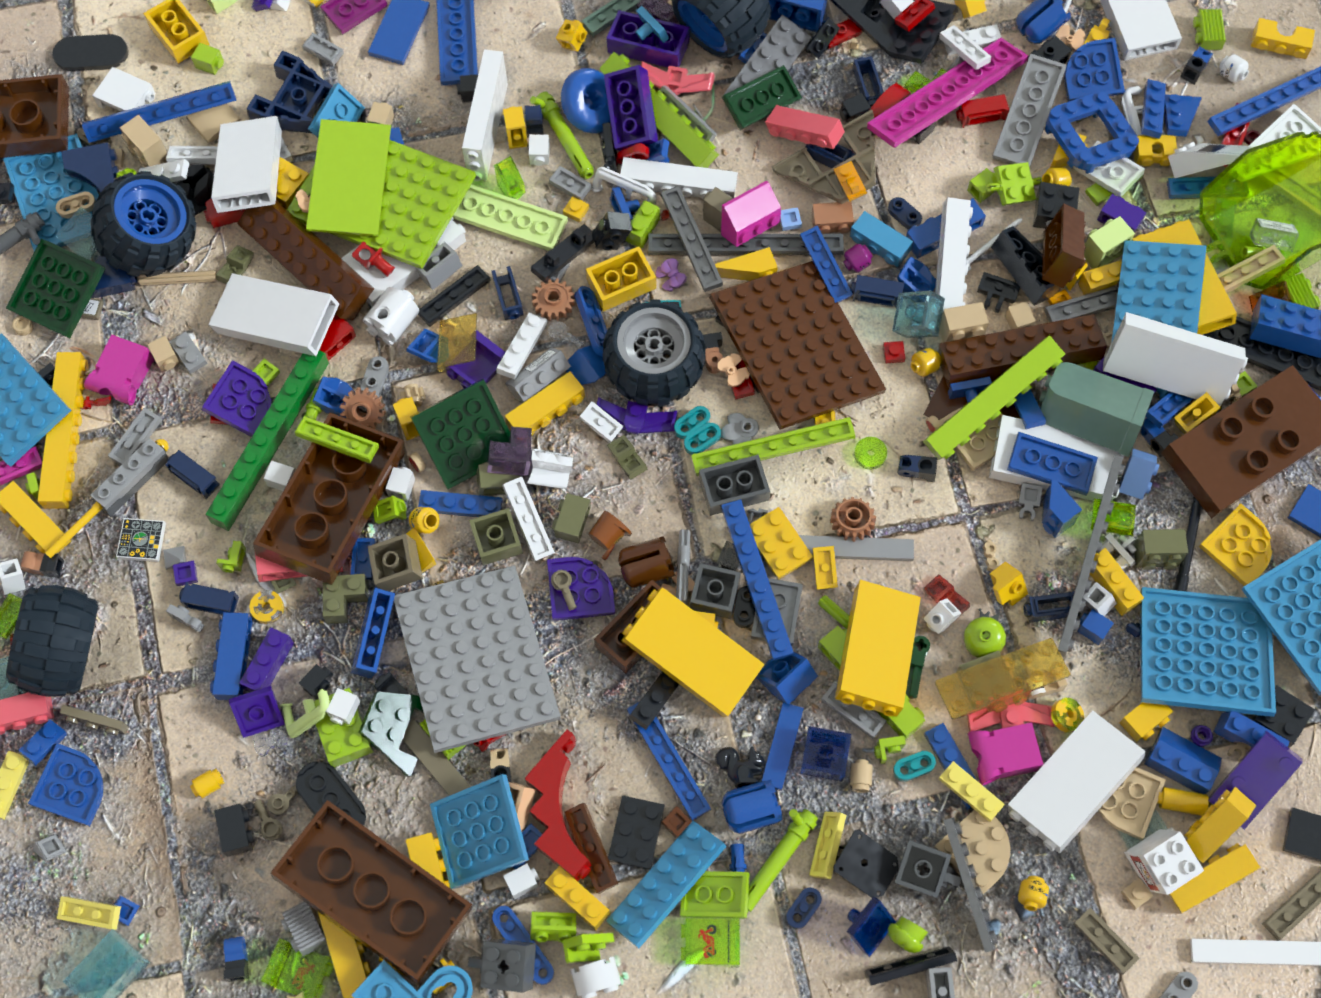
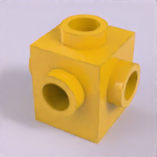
(571, 35)

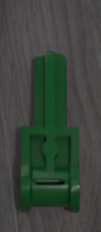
(916, 666)

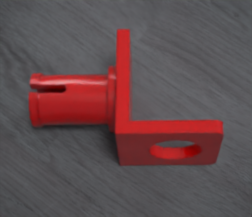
(374, 260)

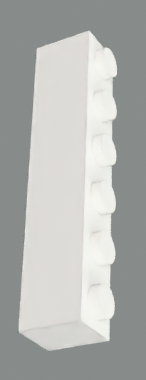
(691, 179)
(953, 251)

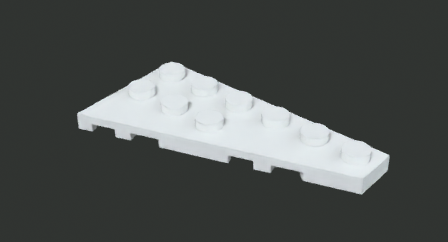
(1290, 122)

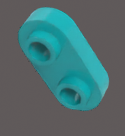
(691, 422)
(701, 439)
(913, 766)

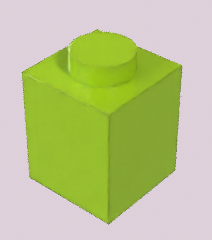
(207, 58)
(977, 185)

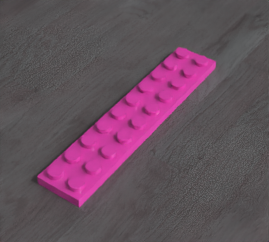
(945, 94)

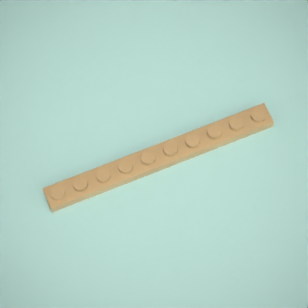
(1241, 273)

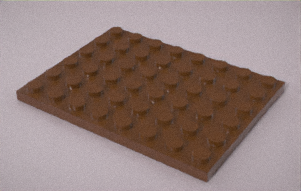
(797, 344)

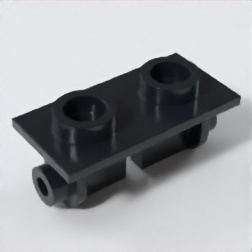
(822, 38)

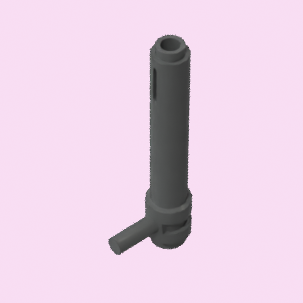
(22, 230)

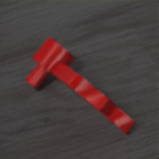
(87, 403)

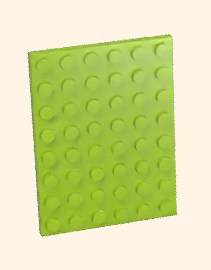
(416, 204)

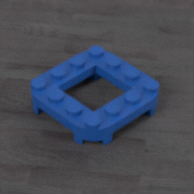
(1093, 105)

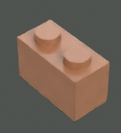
(833, 217)

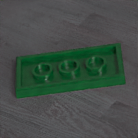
(759, 97)

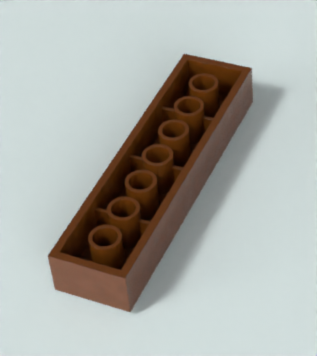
(306, 257)
(996, 352)

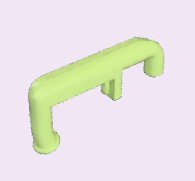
(309, 719)

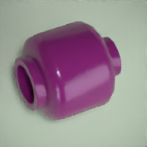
(857, 258)

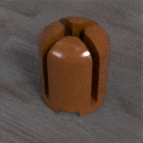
(646, 562)

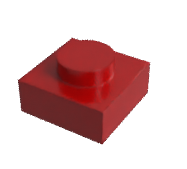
(894, 352)

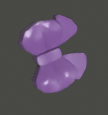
(669, 268)

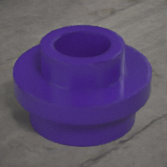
(1205, 731)

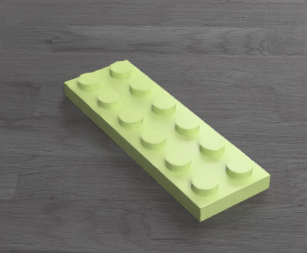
(511, 218)

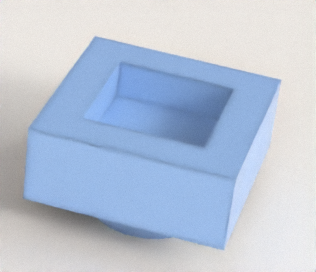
(790, 219)

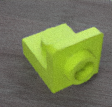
(389, 509)
(236, 557)
(891, 744)

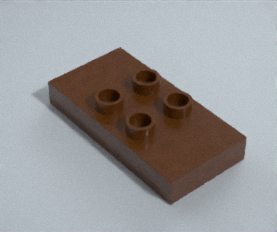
(33, 115)
(1248, 442)
(327, 504)
(372, 891)

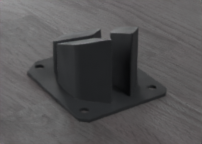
(198, 186)
(874, 874)

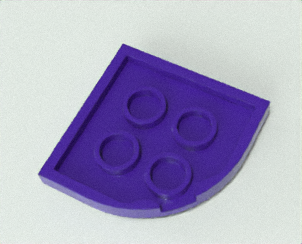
(239, 399)
(589, 589)

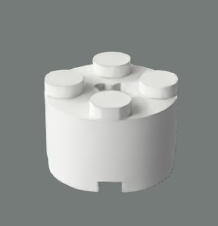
(596, 977)

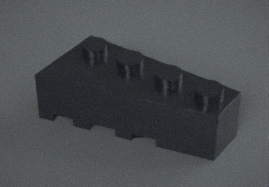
(1024, 264)

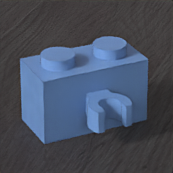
(1138, 473)

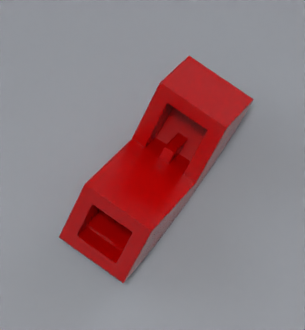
(889, 98)

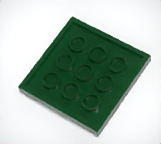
(55, 288)
(460, 432)

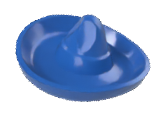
(586, 100)

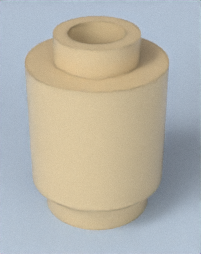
(861, 776)

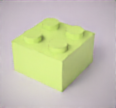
(1107, 242)

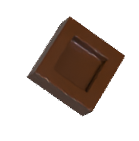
(676, 821)

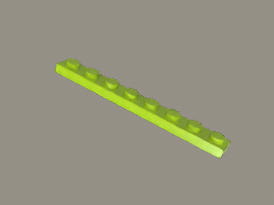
(778, 444)

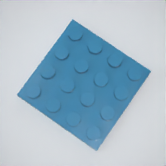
(479, 831)

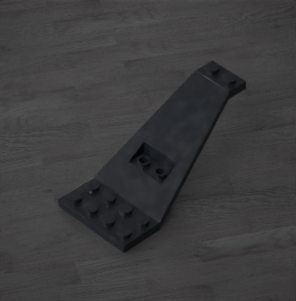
(894, 40)

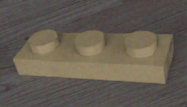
(93, 720)
(1106, 941)

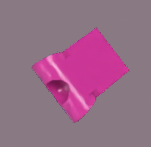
(120, 370)
(1005, 752)

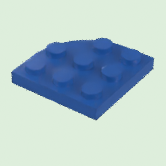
(1094, 70)
(69, 786)

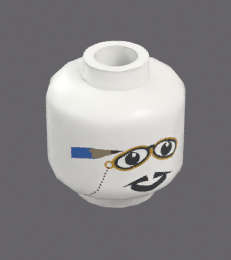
(1234, 68)

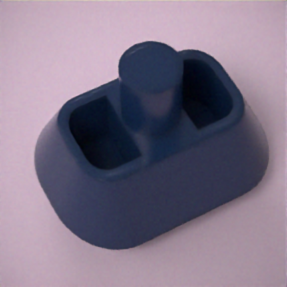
(1133, 629)

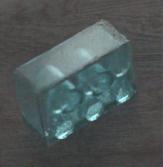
(107, 968)

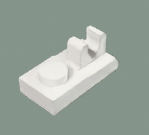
(600, 422)

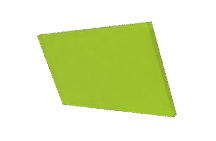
(349, 178)

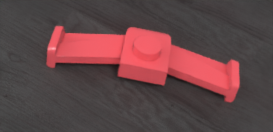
(678, 80)
(1012, 716)

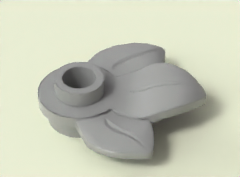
(736, 431)

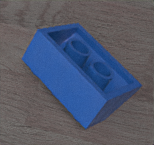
(1183, 761)

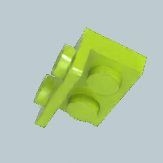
(586, 947)

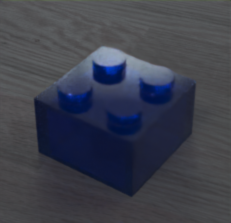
(825, 753)

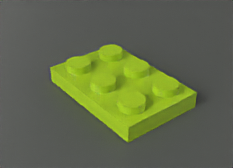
(717, 896)

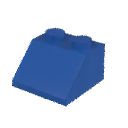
(1058, 510)
(787, 677)

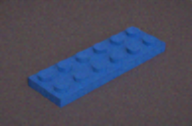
(456, 40)

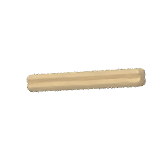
(178, 277)

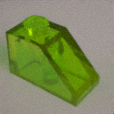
(509, 179)

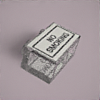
(1270, 233)

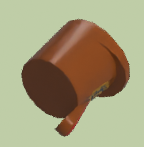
(608, 532)

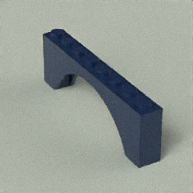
(97, 167)

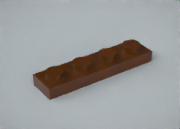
(591, 847)

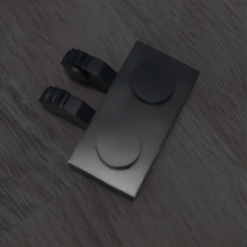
(998, 288)

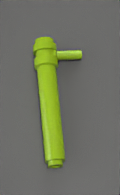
(552, 114)
(796, 833)

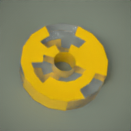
(260, 600)

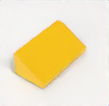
(425, 557)

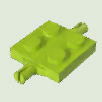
(1014, 184)

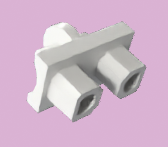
(1112, 544)

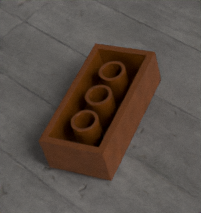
(1063, 246)
(610, 638)

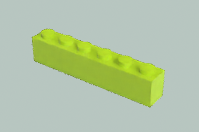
(909, 718)

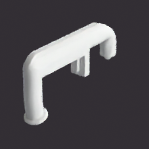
(1130, 111)
(622, 181)

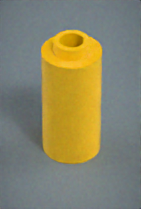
(1183, 801)

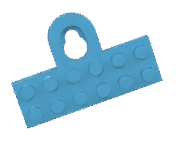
(388, 983)

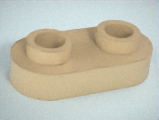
(74, 203)

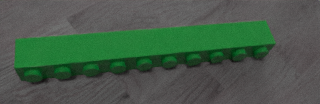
(266, 440)

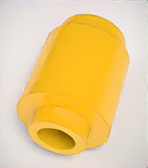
(207, 783)

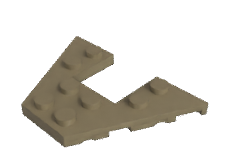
(804, 170)

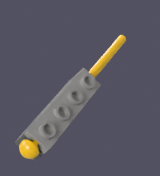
(120, 486)

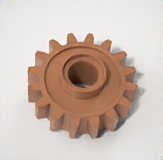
(549, 291)
(369, 401)
(853, 509)

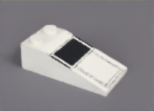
(1202, 157)

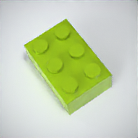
(342, 742)

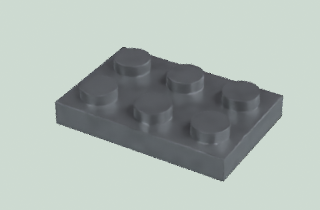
(788, 599)

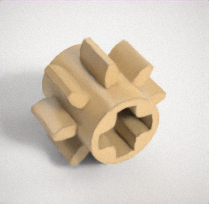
(415, 392)

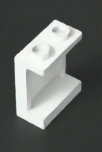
(123, 91)

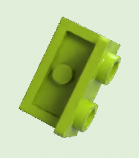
(552, 926)

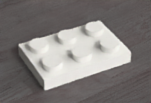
(1115, 176)

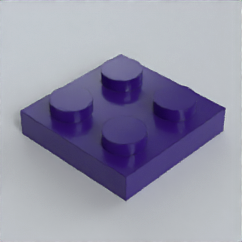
(256, 711)

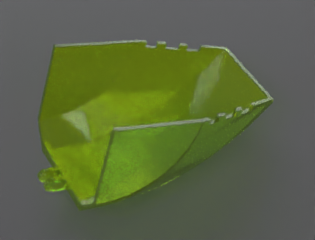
(1269, 183)

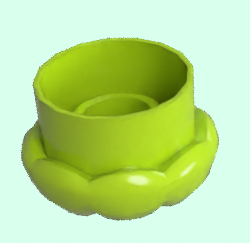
(907, 935)

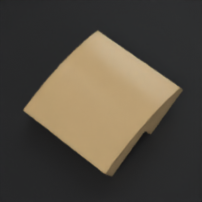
(208, 121)

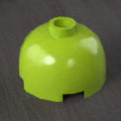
(977, 643)

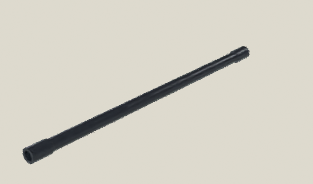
(1182, 577)

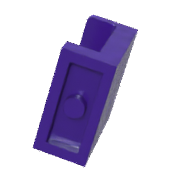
(484, 367)

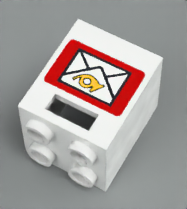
(1164, 861)

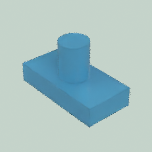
(650, 25)

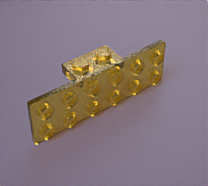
(1002, 680)

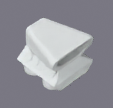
(549, 469)

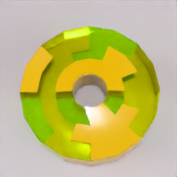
(1059, 714)

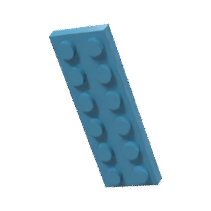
(666, 884)

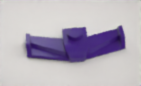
(637, 420)

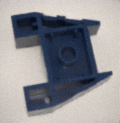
(296, 98)

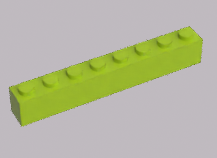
(669, 122)
(993, 398)

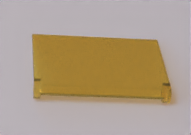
(457, 341)

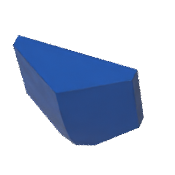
(916, 276)
(425, 346)
(586, 365)
(330, 395)

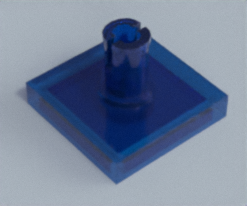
(869, 925)

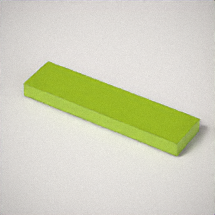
(336, 439)

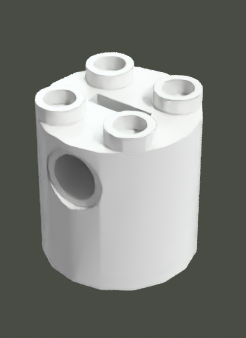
(391, 315)

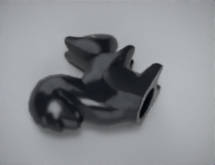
(740, 771)

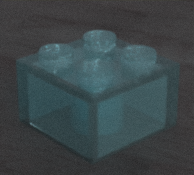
(918, 314)

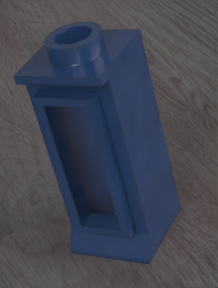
(866, 65)
(827, 158)
(876, 290)
(510, 312)
(192, 474)
(208, 599)
(1032, 610)

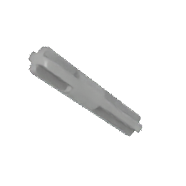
(683, 564)

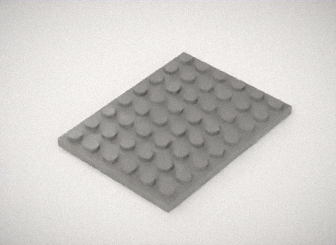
(475, 659)

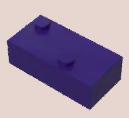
(624, 40)
(630, 107)
(1260, 773)

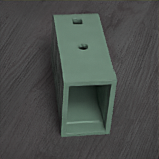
(1095, 406)

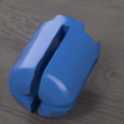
(1041, 19)
(751, 807)

